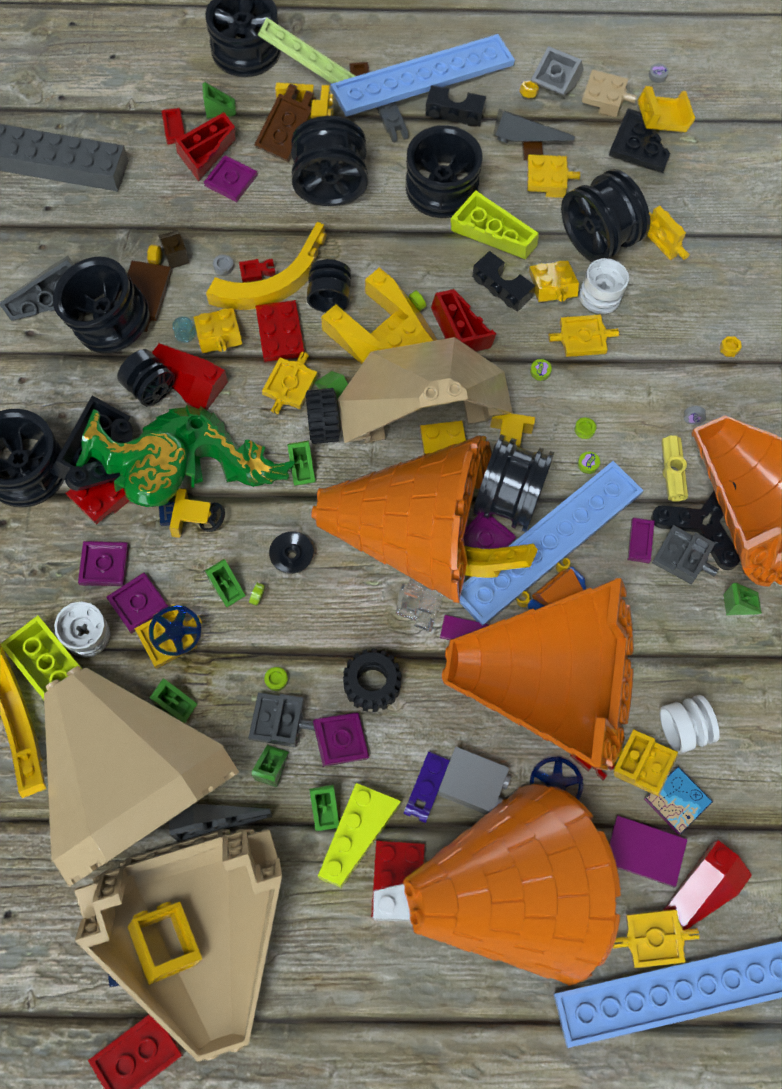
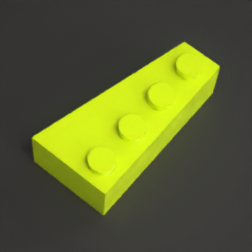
(494, 226)
(358, 829)

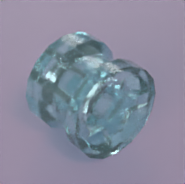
(184, 324)

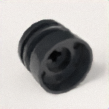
(328, 285)
(146, 377)

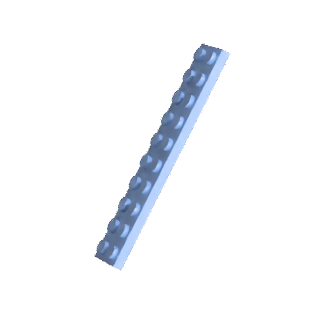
(418, 75)
(555, 539)
(670, 994)

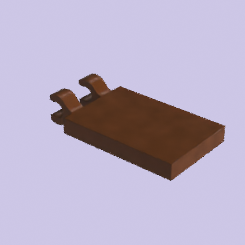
(283, 121)
(152, 282)

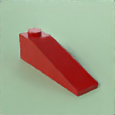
(195, 378)
(709, 885)

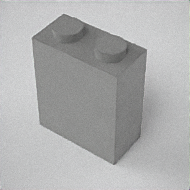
(474, 781)

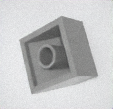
(558, 71)

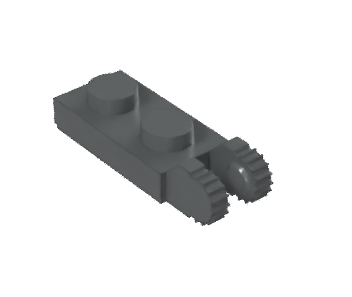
(392, 120)

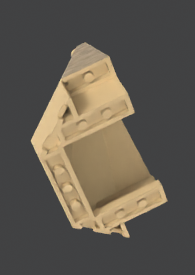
(417, 377)
(117, 770)
(230, 902)

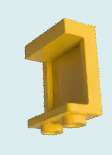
(665, 112)

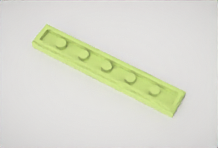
(303, 52)

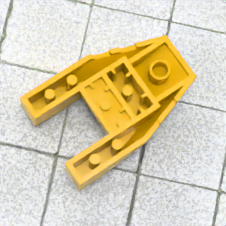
(402, 328)

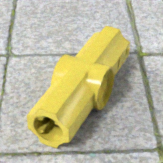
(675, 480)

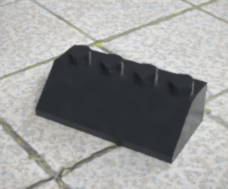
(72, 448)

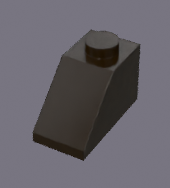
(174, 249)

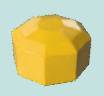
(529, 89)
(154, 254)
(730, 346)

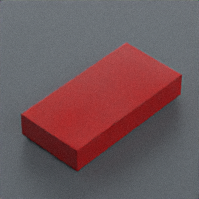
(172, 124)

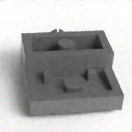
(685, 555)
(278, 719)

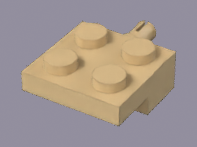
(607, 92)

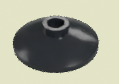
(291, 543)

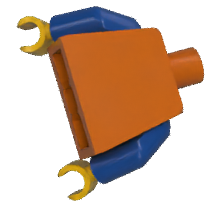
(564, 584)

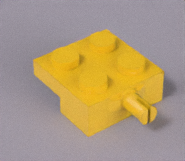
(323, 106)
(549, 174)
(554, 281)
(217, 330)
(441, 435)
(158, 658)
(645, 763)

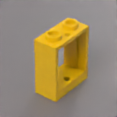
(191, 952)

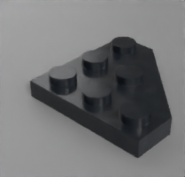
(639, 144)

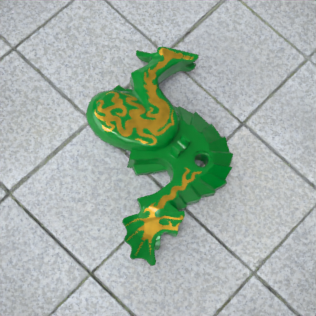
(170, 449)

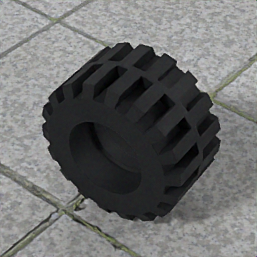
(322, 415)
(366, 662)

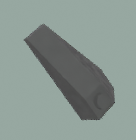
(516, 128)
(36, 294)
(204, 819)

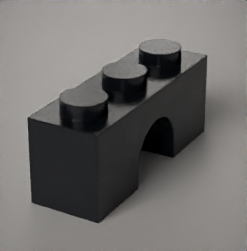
(466, 112)
(513, 292)

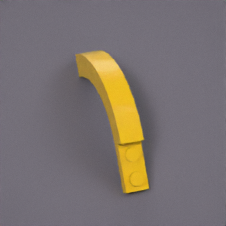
(273, 289)
(489, 562)
(20, 732)

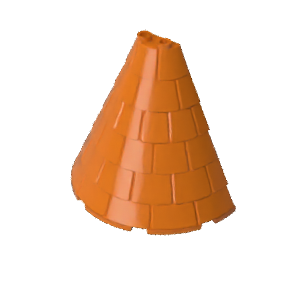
(754, 509)
(411, 513)
(556, 671)
(524, 887)

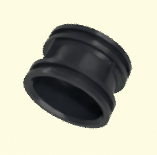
(239, 18)
(329, 141)
(442, 192)
(605, 215)
(113, 322)
(29, 480)
(513, 482)

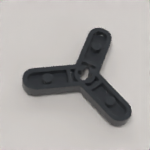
(94, 473)
(692, 521)

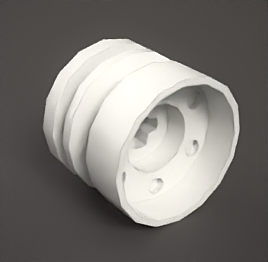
(603, 286)
(78, 618)
(689, 724)

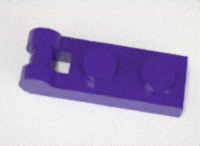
(427, 786)

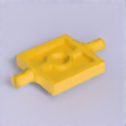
(667, 234)
(583, 335)
(289, 383)
(655, 938)

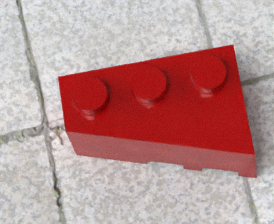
(205, 144)
(460, 322)

